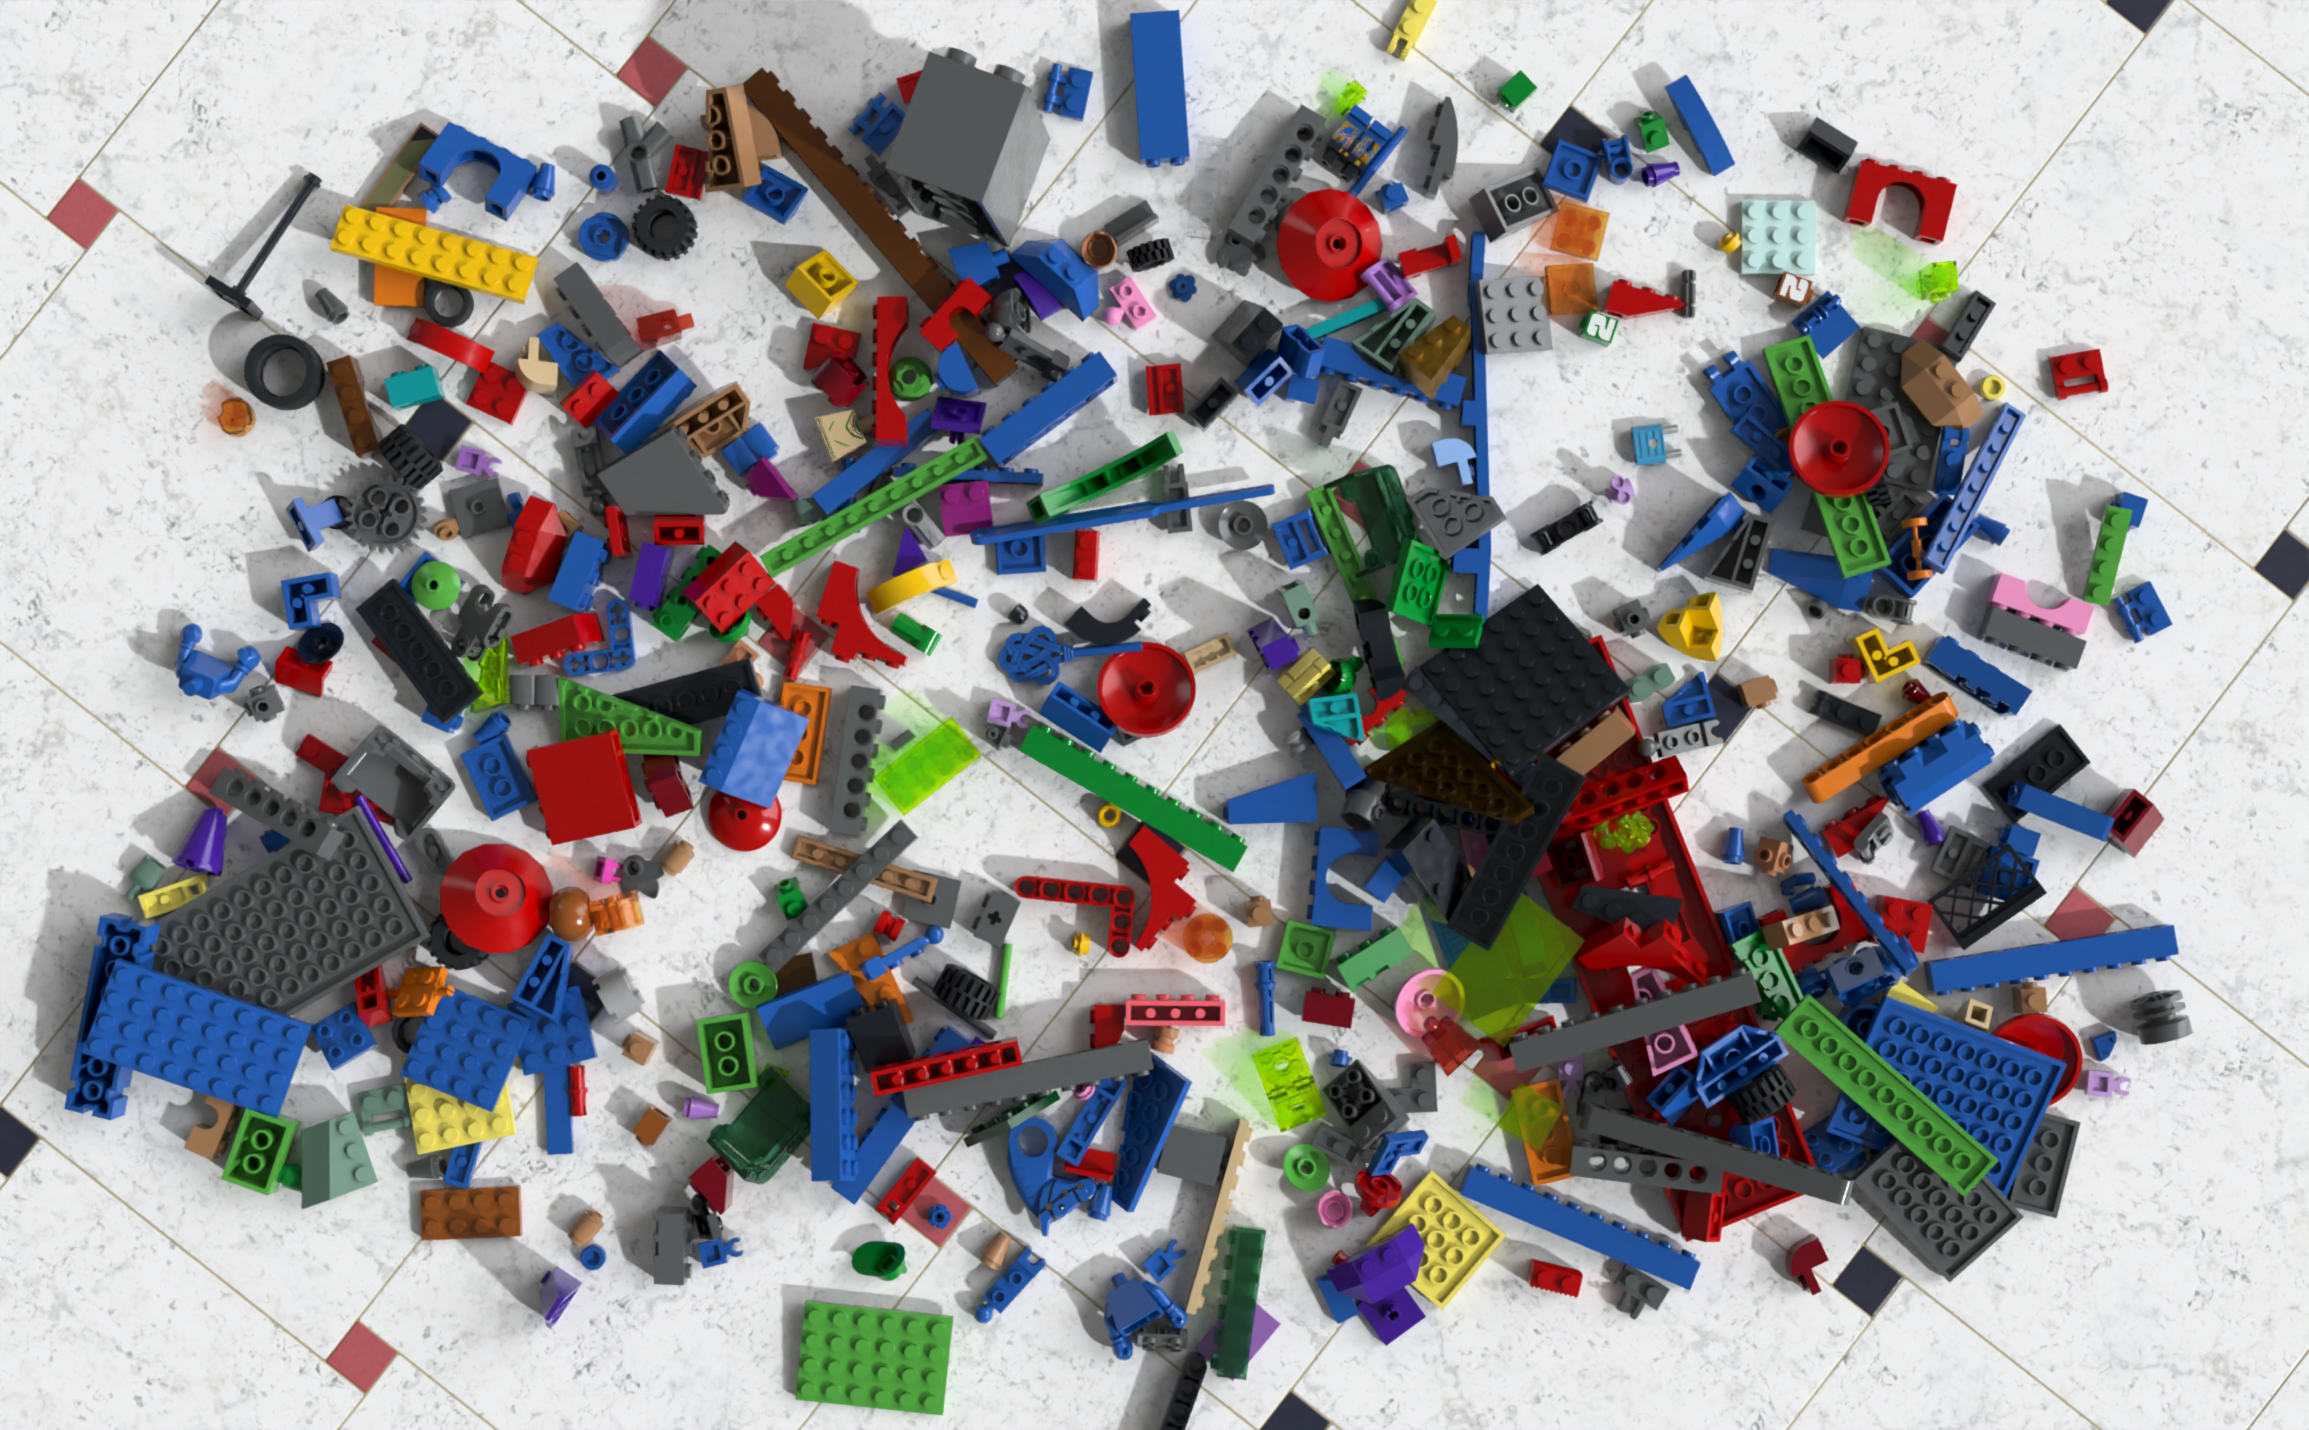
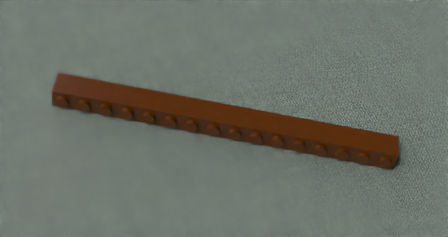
(874, 219)

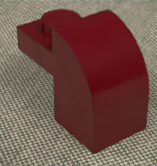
(1802, 1258)

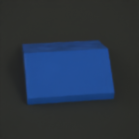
(776, 195)

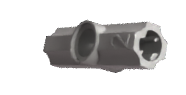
(924, 527)

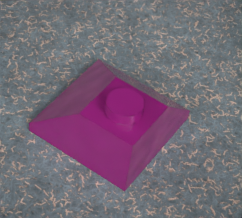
(769, 483)

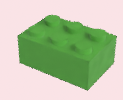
(728, 1052)
(260, 1151)

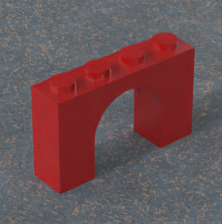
(1932, 194)
(1802, 953)

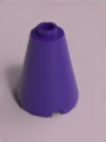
(204, 843)

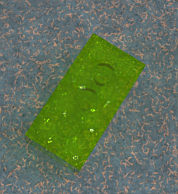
(928, 766)

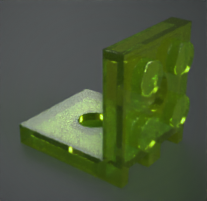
(1289, 1085)

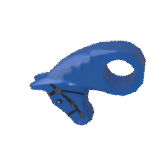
(1042, 1192)

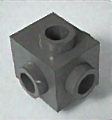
(1622, 619)
(268, 695)

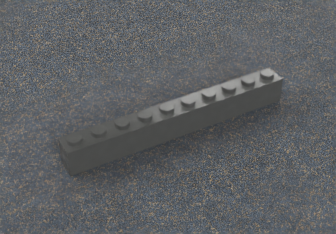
(1634, 1021)
(1032, 1077)

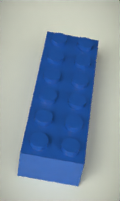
(1048, 409)
(833, 1106)

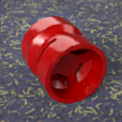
(894, 928)

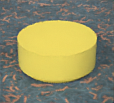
(1991, 387)

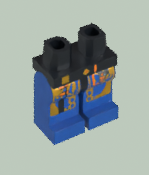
(1349, 150)

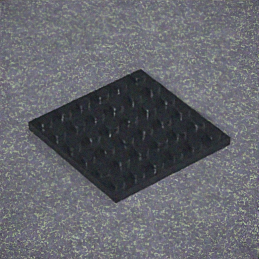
(1525, 681)

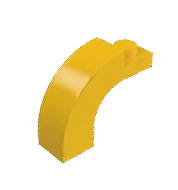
(911, 585)

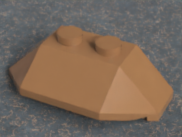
(1937, 388)
(714, 419)

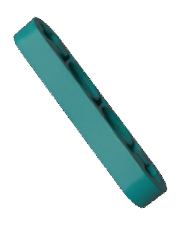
(1347, 319)

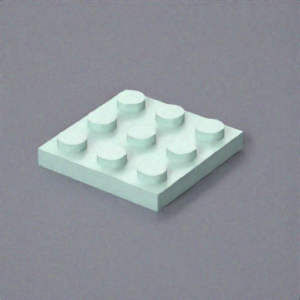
(1777, 237)

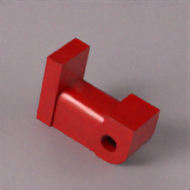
(1419, 262)

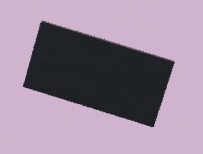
(2043, 765)

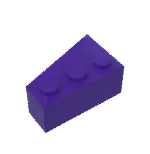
(1273, 644)

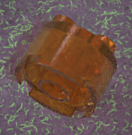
(616, 913)
(1196, 946)

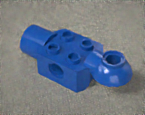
(1857, 976)

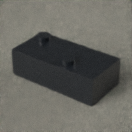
(1429, 866)

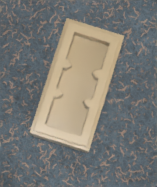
(1210, 653)

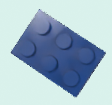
(499, 777)

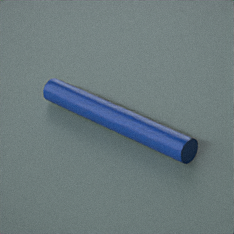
(956, 596)

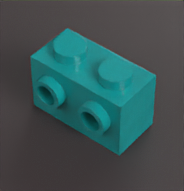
(414, 387)

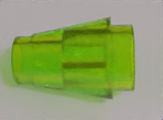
(1352, 94)

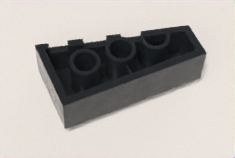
(1616, 904)

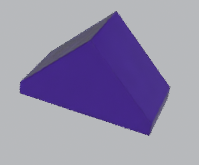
(909, 555)

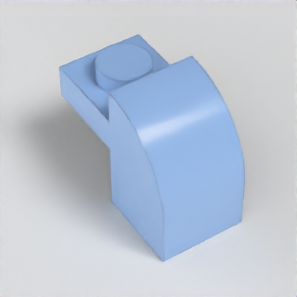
(1456, 452)

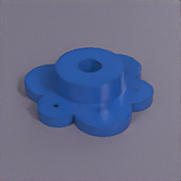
(1186, 293)

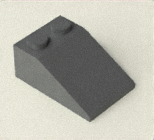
(1513, 204)

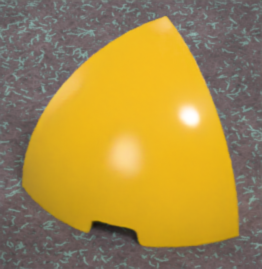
(1695, 627)

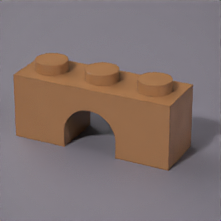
(1800, 928)
(211, 1140)

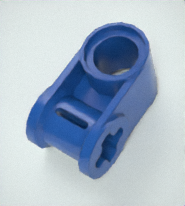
(1617, 154)

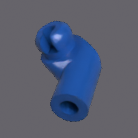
(1798, 879)

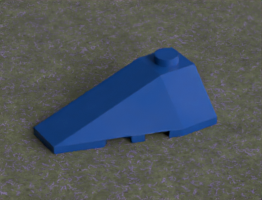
(1820, 578)

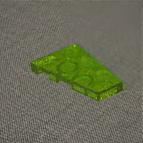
(493, 679)

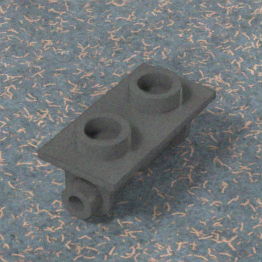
(999, 737)

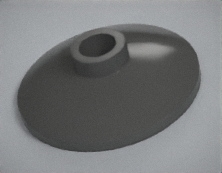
(1243, 512)

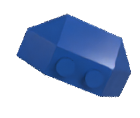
(1061, 273)
(1735, 1061)

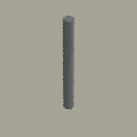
(976, 1023)

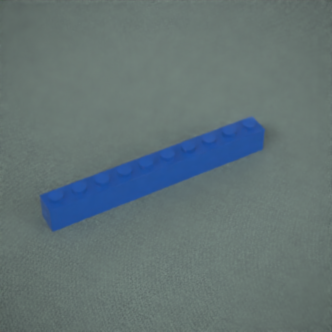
(2051, 958)
(1580, 1227)

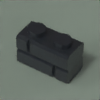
(1212, 404)

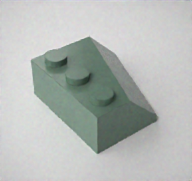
(333, 1160)

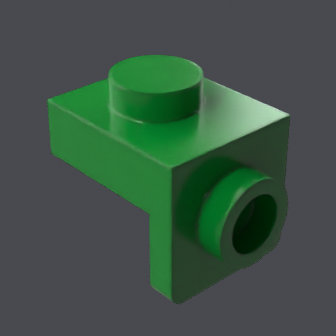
(1652, 131)
(790, 898)
(1765, 1008)

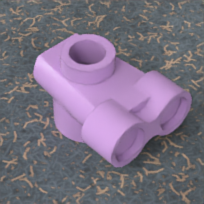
(1620, 490)

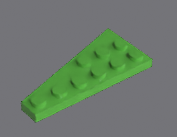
(641, 731)

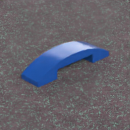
(1090, 1120)

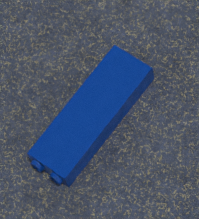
(1159, 88)

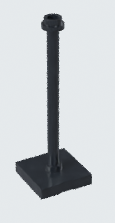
(236, 295)

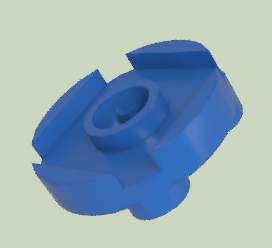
(596, 225)

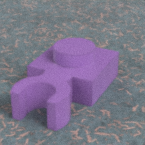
(475, 461)

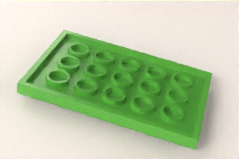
(874, 1357)

